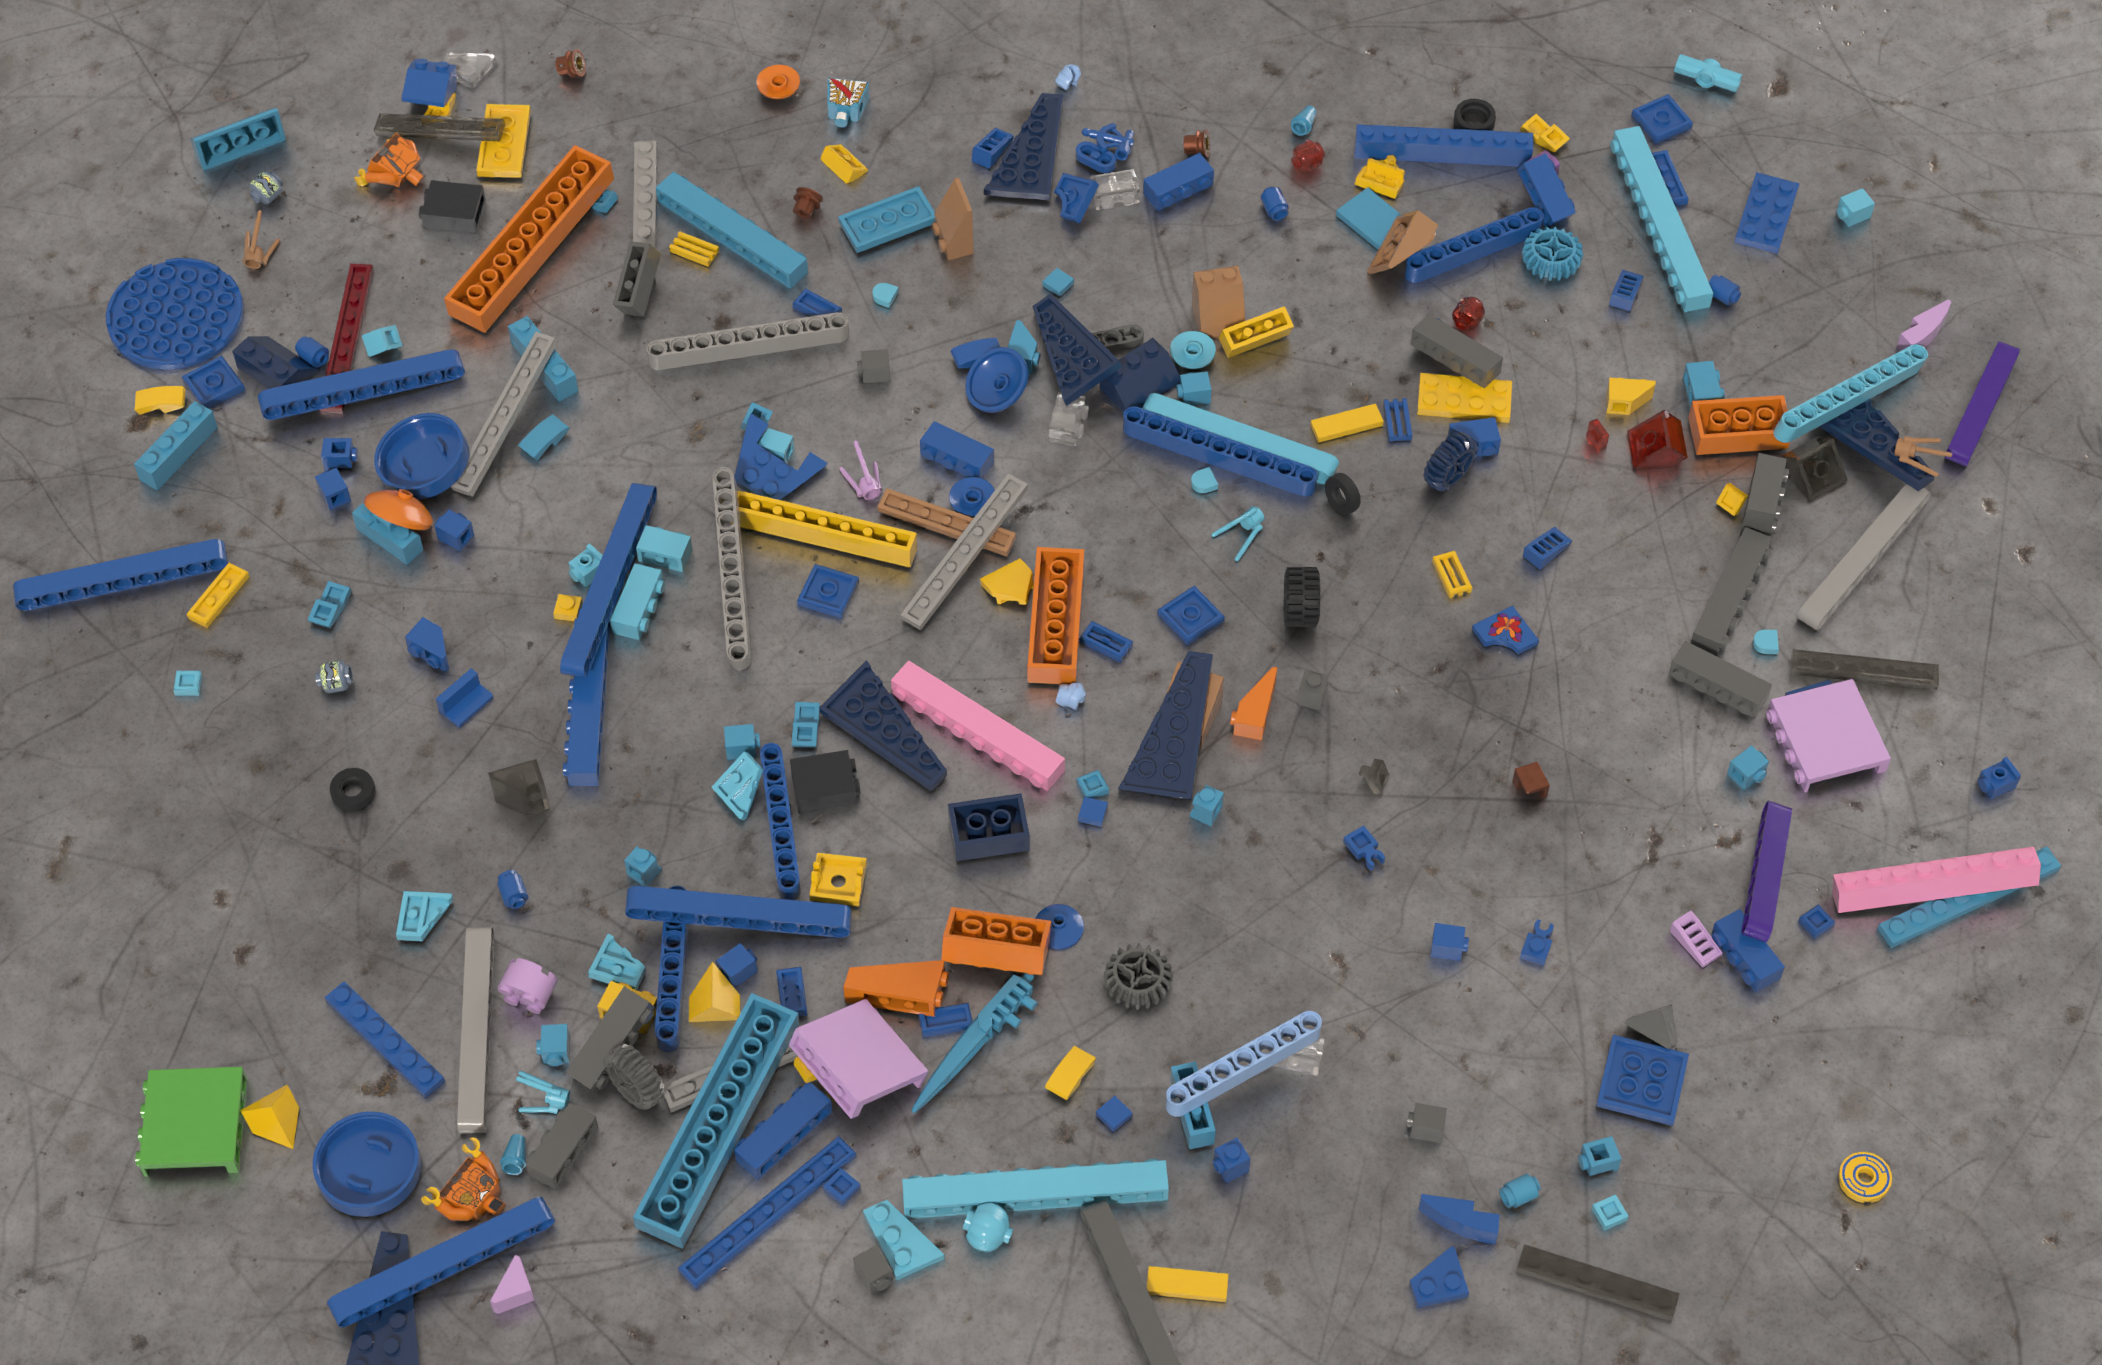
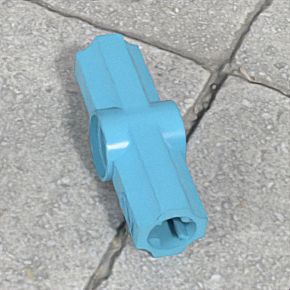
(1708, 73)

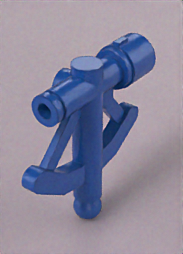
(1122, 142)

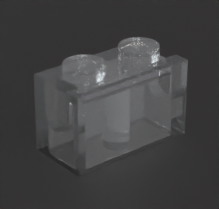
(1116, 189)
(1067, 421)
(1305, 1060)

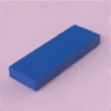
(1670, 177)

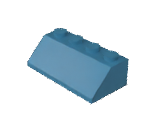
(238, 138)

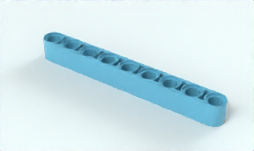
(1850, 393)
(1322, 462)

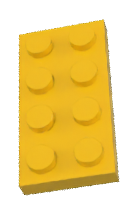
(505, 156)
(1463, 399)

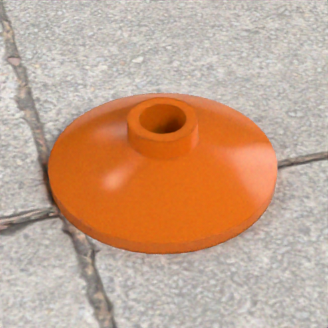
(778, 81)

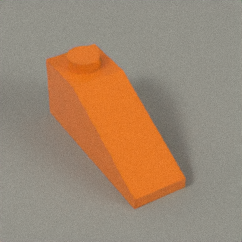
(1254, 708)

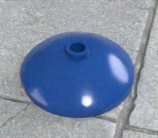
(989, 375)

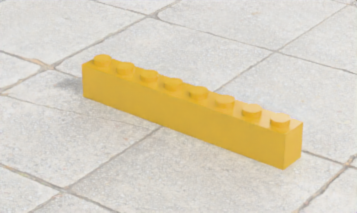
(827, 529)

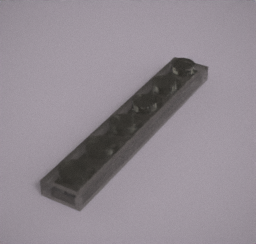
(439, 127)
(1865, 669)
(1598, 1282)

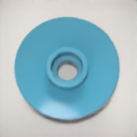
(1192, 349)

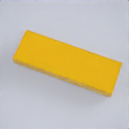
(1346, 423)
(218, 595)
(1187, 1284)

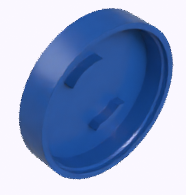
(422, 455)
(367, 1163)

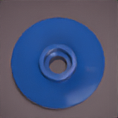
(967, 490)
(1067, 933)

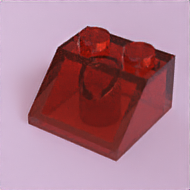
(1657, 442)

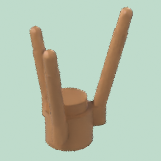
(254, 254)
(1907, 447)

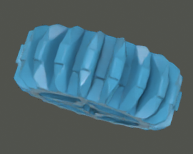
(1565, 258)

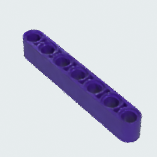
(1982, 403)
(1766, 871)

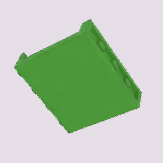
(192, 1118)

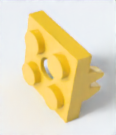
(831, 865)

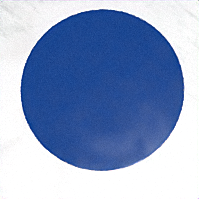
(174, 314)

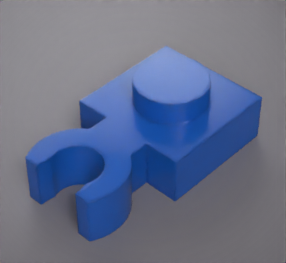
(1363, 844)
(1537, 945)

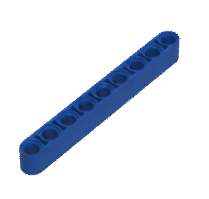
(360, 384)
(1232, 456)
(120, 574)
(738, 911)
(440, 1262)

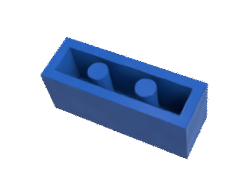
(1178, 181)
(1546, 190)
(956, 451)
(1751, 957)

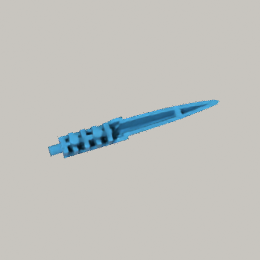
(998, 1011)

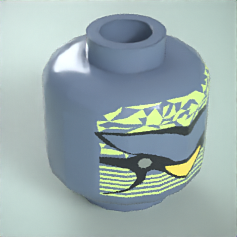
(265, 188)
(334, 676)

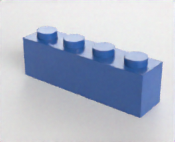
(782, 1130)

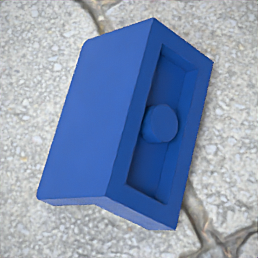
(463, 698)

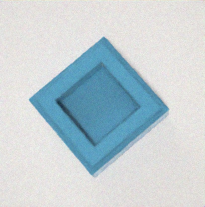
(1058, 282)
(1092, 785)

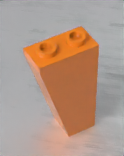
(898, 987)

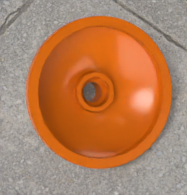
(399, 508)

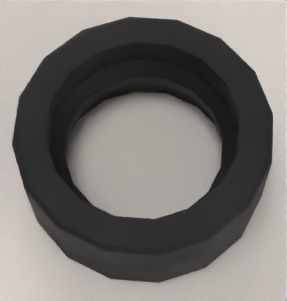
(1474, 106)

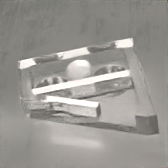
(470, 66)

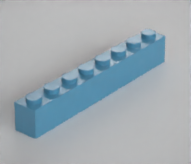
(732, 229)

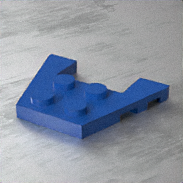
(766, 474)

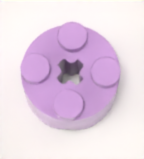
(527, 985)

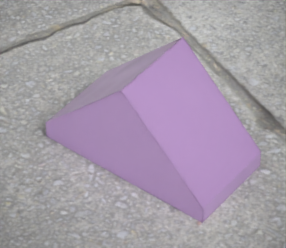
(513, 1289)

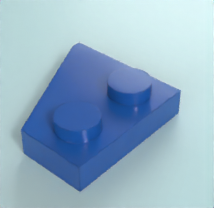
(1439, 1281)

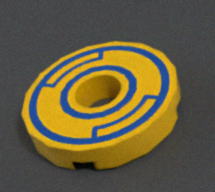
(1873, 1166)

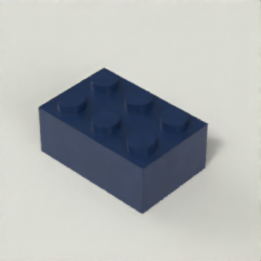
(989, 827)

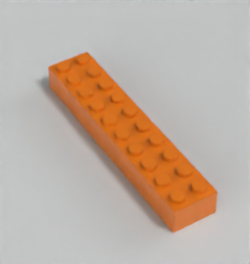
(529, 239)

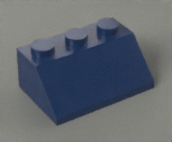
(271, 362)
(1142, 372)

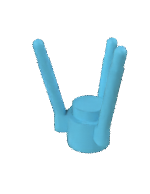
(1249, 520)
(556, 1096)

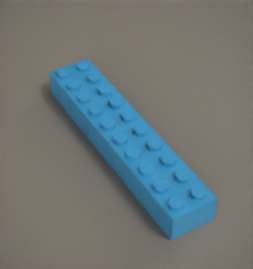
(716, 1121)

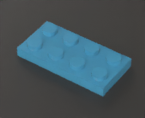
(887, 219)

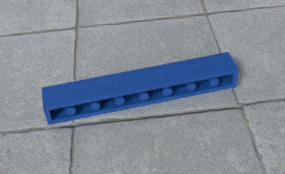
(1443, 145)
(586, 720)

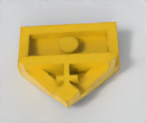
(1382, 176)
(1009, 582)

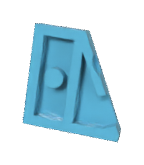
(739, 785)

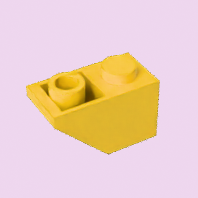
(1628, 395)

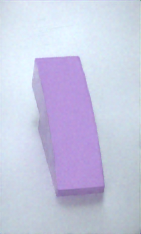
(1924, 326)

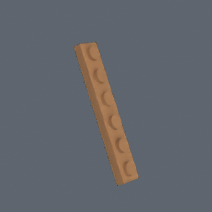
(939, 519)

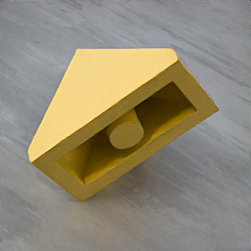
(714, 998)
(274, 1117)

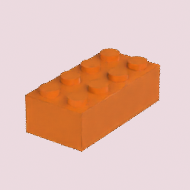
(1736, 424)
(996, 941)

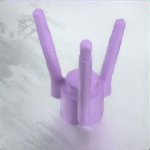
(869, 487)

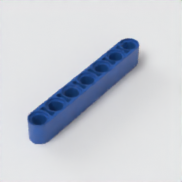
(1473, 245)
(780, 831)
(671, 980)

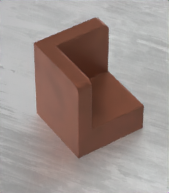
(1531, 779)

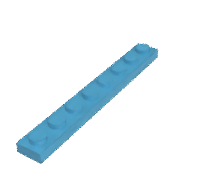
(1940, 911)

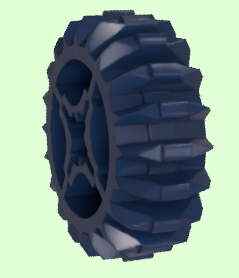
(1450, 461)

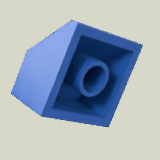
(429, 82)

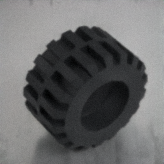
(1301, 596)

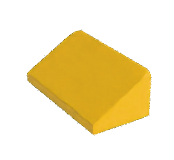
(843, 163)

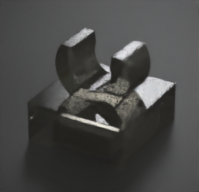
(1375, 776)

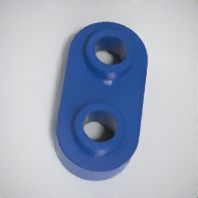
(1097, 159)

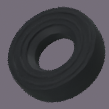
(1350, 490)
(357, 802)

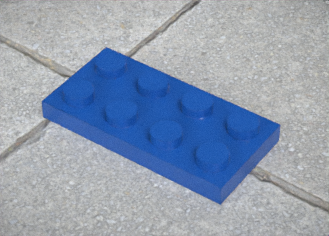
(1766, 213)

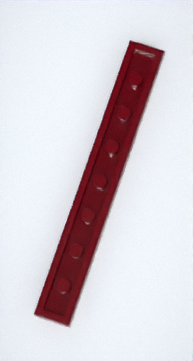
(349, 322)

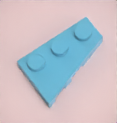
(900, 1240)

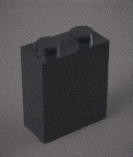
(452, 206)
(824, 781)

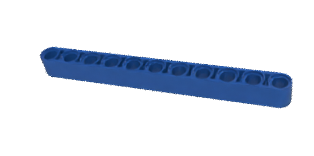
(608, 581)

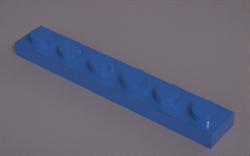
(385, 1039)

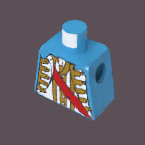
(846, 100)

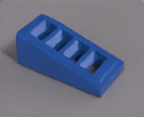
(990, 149)
(1622, 301)
(1541, 560)

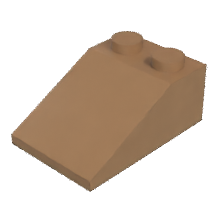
(954, 223)
(1404, 238)

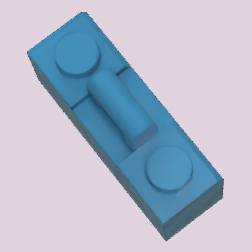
(395, 539)

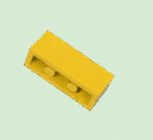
(1256, 332)

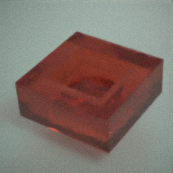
(1597, 435)

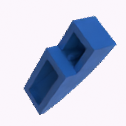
(1460, 1218)

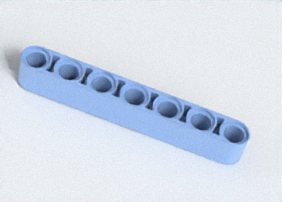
(1237, 1073)

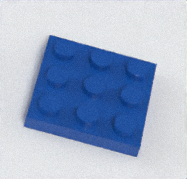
(1642, 1080)

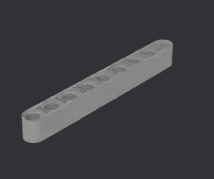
(748, 341)
(1862, 556)
(735, 577)
(475, 1030)

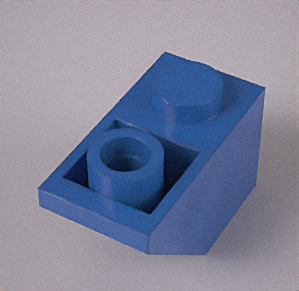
(428, 642)

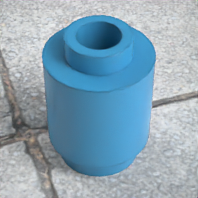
(1519, 1191)

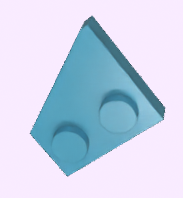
(420, 913)
(616, 965)

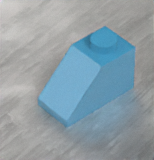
(1025, 345)

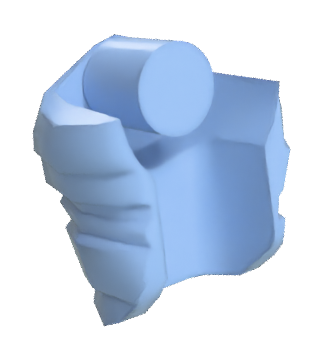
(1068, 76)
(1070, 695)

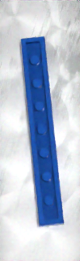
(766, 1212)

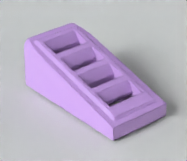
(1695, 926)

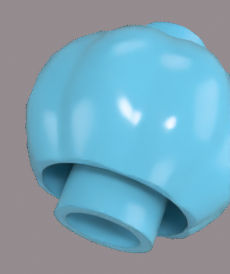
(987, 1227)

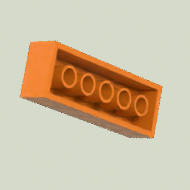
(1055, 616)

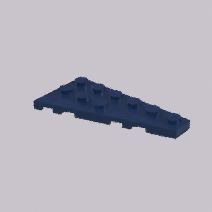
(1030, 159)
(1074, 351)
(1876, 439)
(878, 721)
(1172, 743)
(391, 1333)

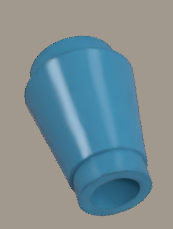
(1303, 121)
(514, 1156)

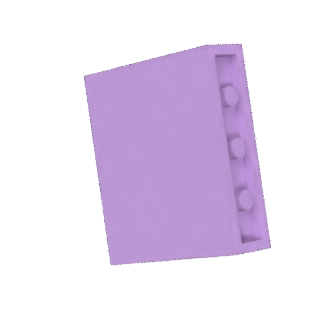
(1827, 733)
(856, 1056)

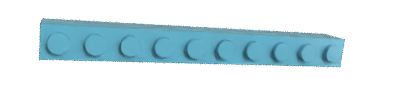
(1661, 219)
(1036, 1188)

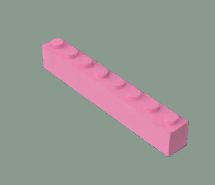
(978, 726)
(1936, 879)

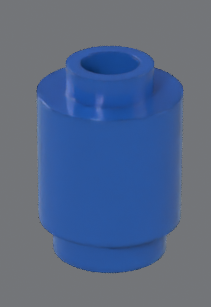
(1274, 203)
(1725, 290)
(312, 351)
(512, 889)

